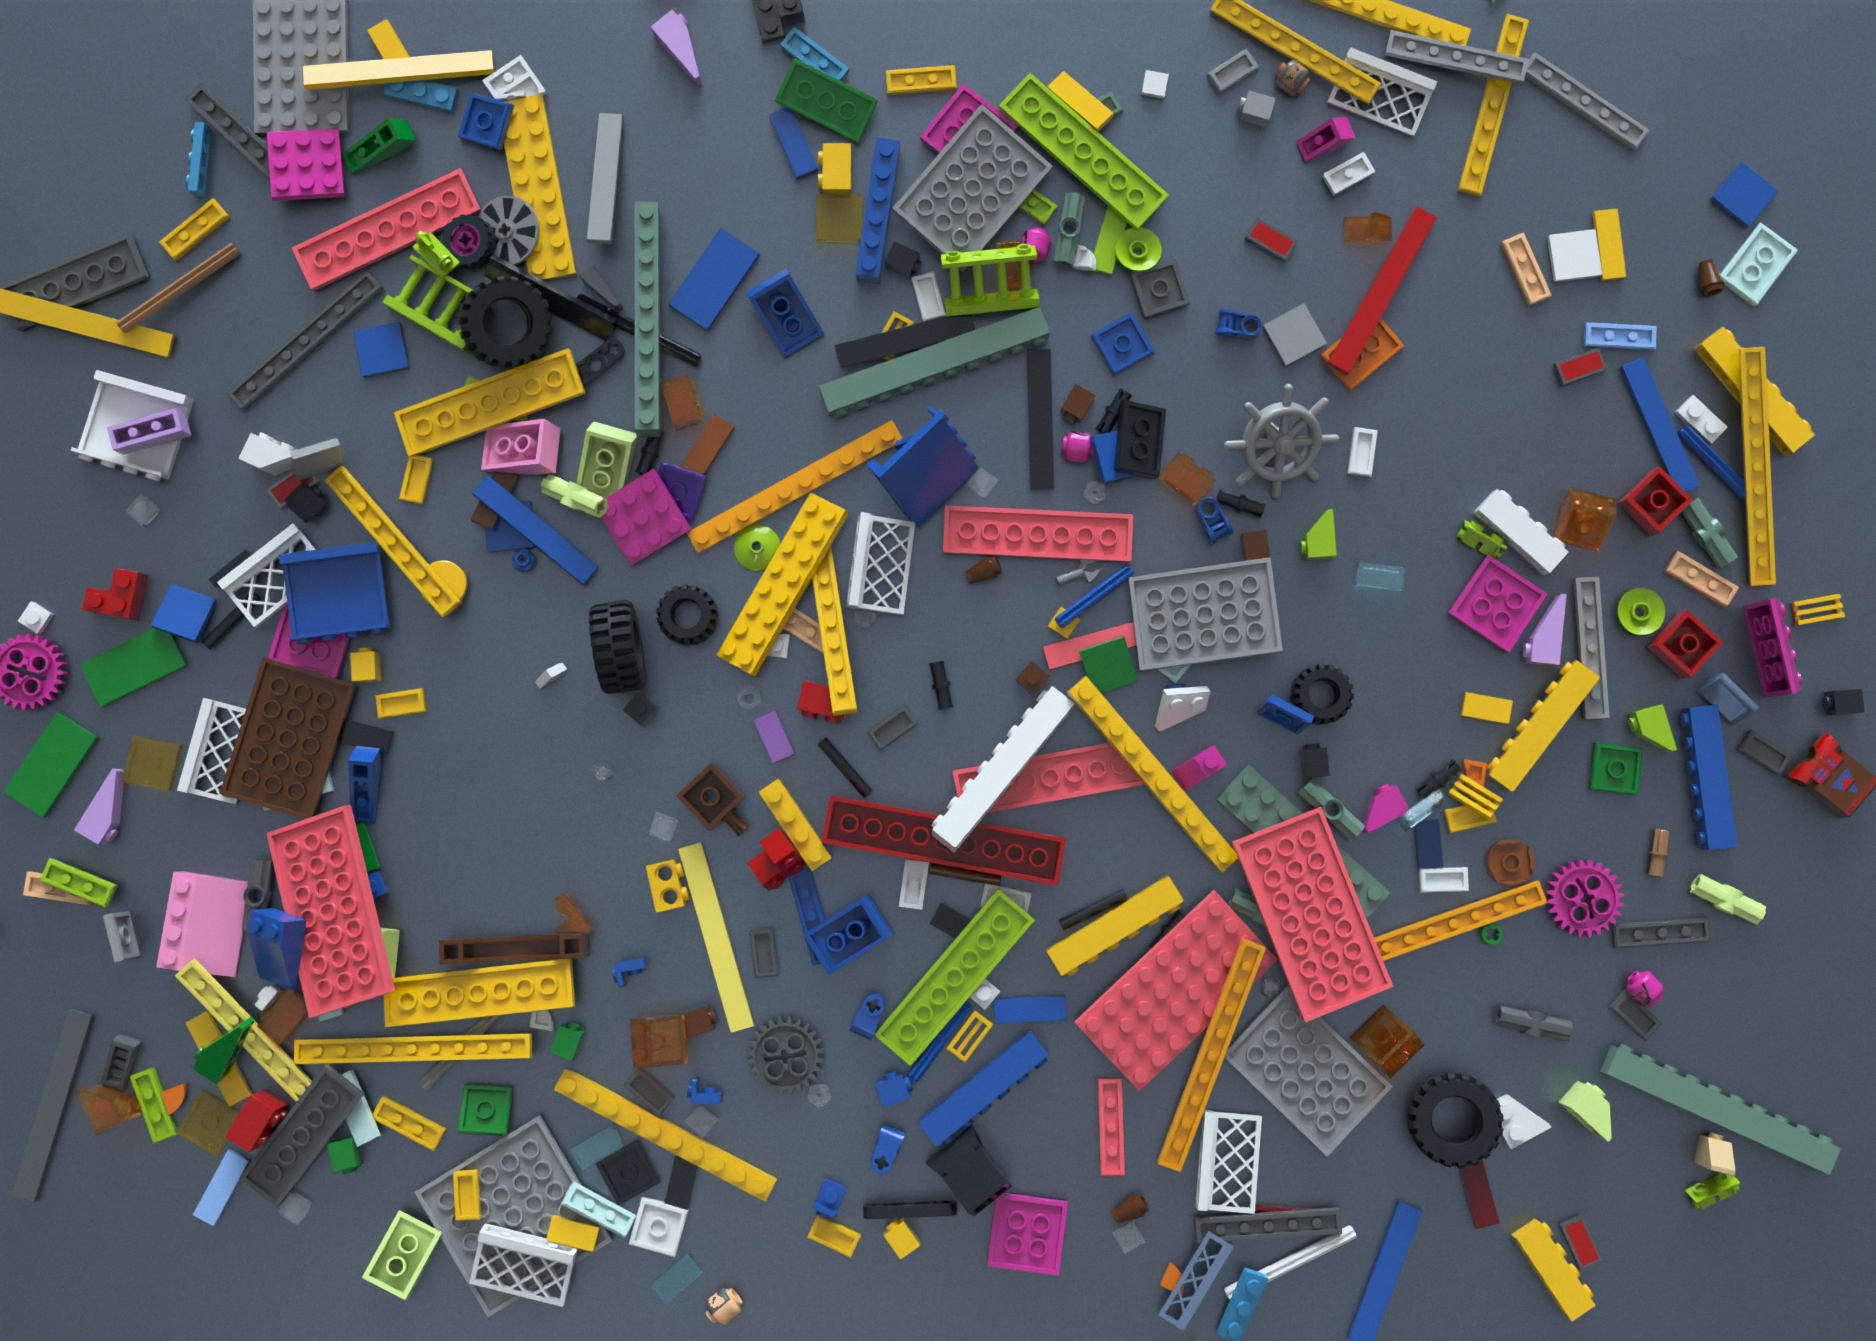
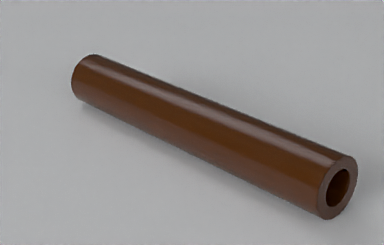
(965, 874)

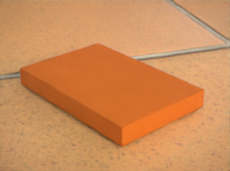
(1378, 350)

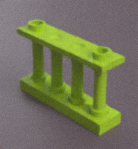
(992, 302)
(420, 314)

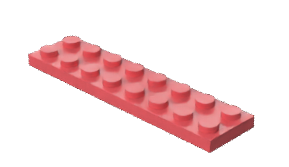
(385, 229)
(1038, 533)
(1061, 777)

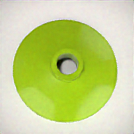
(1140, 240)
(754, 559)
(1652, 611)

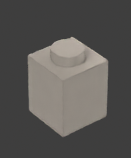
(1256, 108)

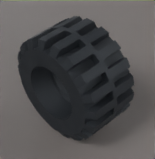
(669, 605)
(1341, 688)

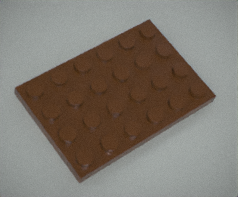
(287, 739)

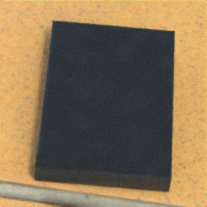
(1139, 439)

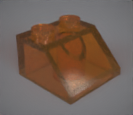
(1584, 518)
(658, 1040)
(1387, 1041)
(107, 1107)

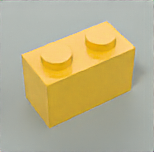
(836, 168)

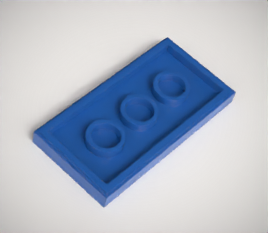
(714, 279)

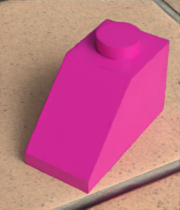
(1326, 138)
(1199, 767)
(1384, 807)

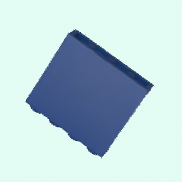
(926, 468)
(335, 592)

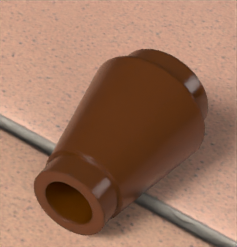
(1710, 278)
(984, 570)
(1130, 1209)

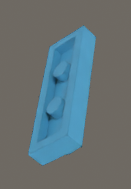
(809, 52)
(423, 93)
(199, 159)
(1242, 1304)

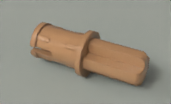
(1659, 853)

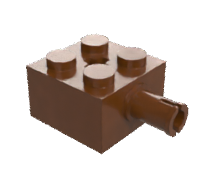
(727, 798)

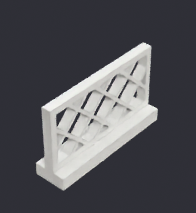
(1395, 75)
(860, 561)
(258, 563)
(198, 748)
(1207, 1164)
(531, 1246)

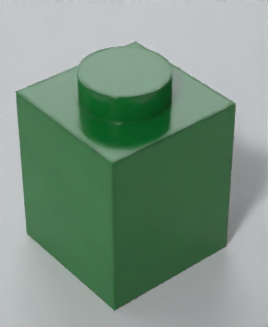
(568, 1041)
(344, 1155)

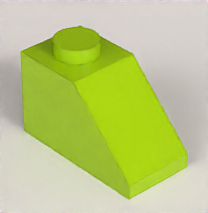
(1320, 539)
(1653, 727)

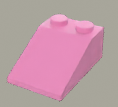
(522, 448)

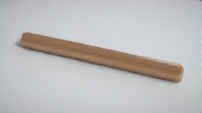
(177, 288)

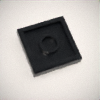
(628, 1172)

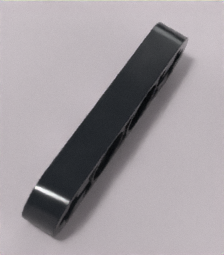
(590, 375)
(910, 1209)

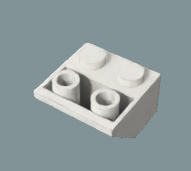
(267, 454)

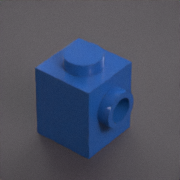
(893, 1088)

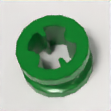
(1499, 935)

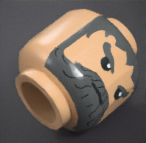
(723, 1306)

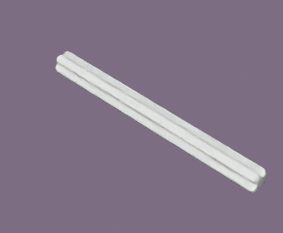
(1302, 1256)

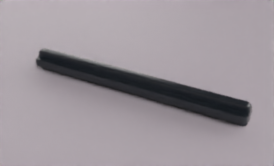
(628, 325)

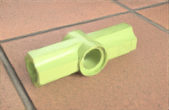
(574, 496)
(1728, 899)

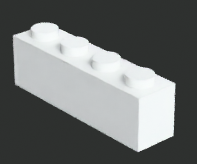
(1521, 531)

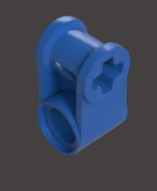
(1236, 325)
(1213, 521)
(868, 1018)
(887, 1145)

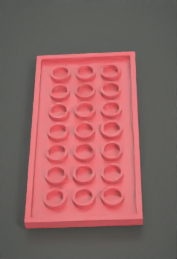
(328, 885)
(1312, 914)
(1169, 992)

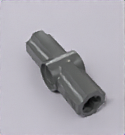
(259, 878)
(1533, 1023)

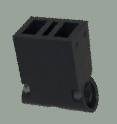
(970, 1172)

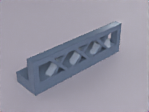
(1204, 1284)

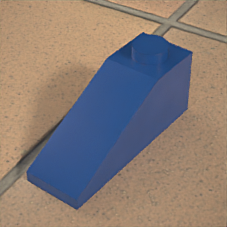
(364, 781)

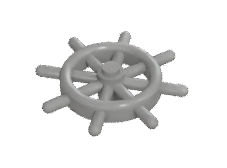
(1281, 441)

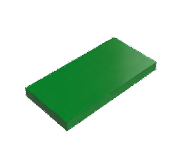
(826, 100)
(133, 665)
(51, 764)

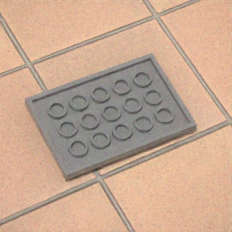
(285, 40)
(972, 186)
(1205, 614)
(1307, 1072)

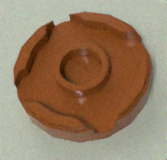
(1510, 862)

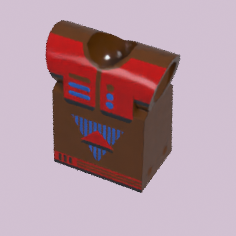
(1833, 777)

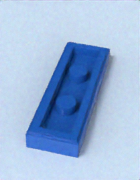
(793, 142)
(1030, 1009)

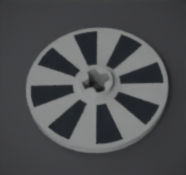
(524, 226)

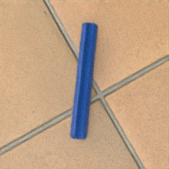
(1713, 460)
(1094, 596)
(938, 1043)

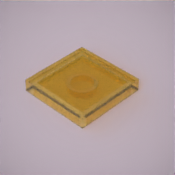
(839, 217)
(151, 763)
(208, 1122)

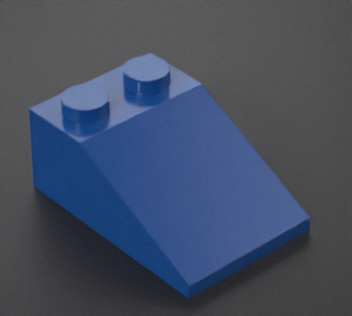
(785, 312)
(848, 934)
(276, 945)

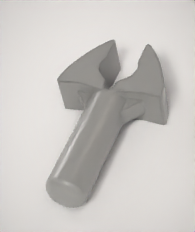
(1079, 572)

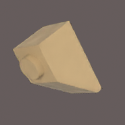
(1715, 1153)

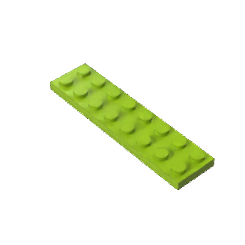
(1083, 151)
(954, 977)

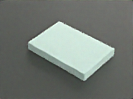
(1757, 264)

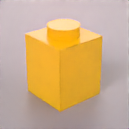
(365, 665)
(901, 1237)

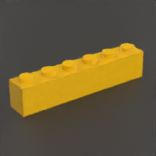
(1786, 428)
(1543, 725)
(1115, 925)

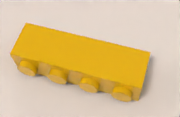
(795, 824)
(1553, 1270)

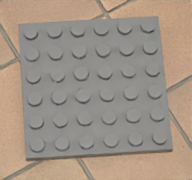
(520, 1190)

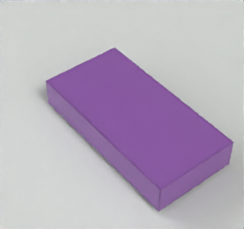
(774, 737)

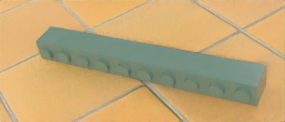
(647, 319)
(935, 361)
(1720, 1109)

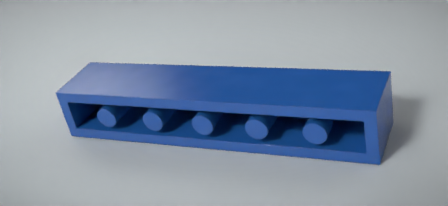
(878, 210)
(1709, 777)
(983, 1088)

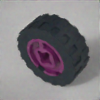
(469, 240)

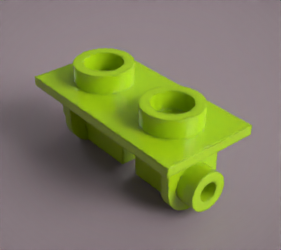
(435, 253)
(1490, 542)
(1703, 1193)

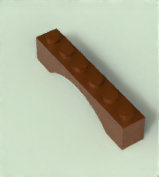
(513, 948)

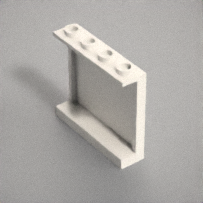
(125, 400)

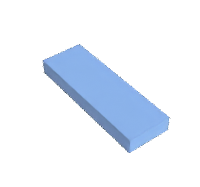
(1620, 336)
(221, 1187)

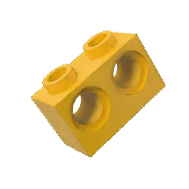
(660, 887)

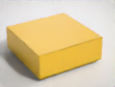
(1065, 631)

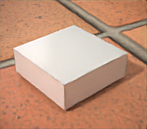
(1154, 84)

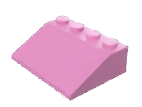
(203, 923)

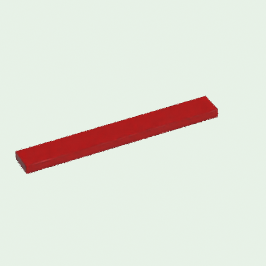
(1381, 290)

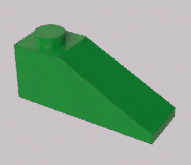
(379, 144)
(220, 1055)

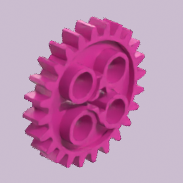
(33, 650)
(1603, 889)

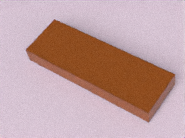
(708, 445)

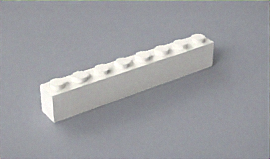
(1002, 769)

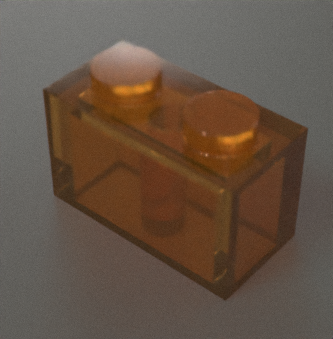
(681, 401)
(1187, 478)
(285, 1016)

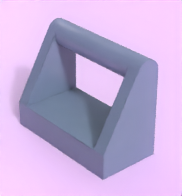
(1731, 700)

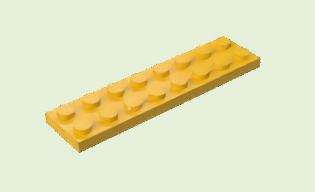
(537, 182)
(489, 402)
(782, 584)
(480, 993)

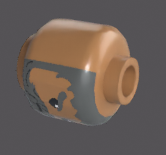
(1292, 77)

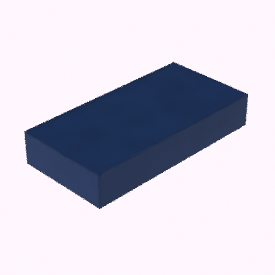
(1428, 844)

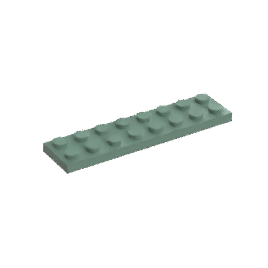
(1262, 805)

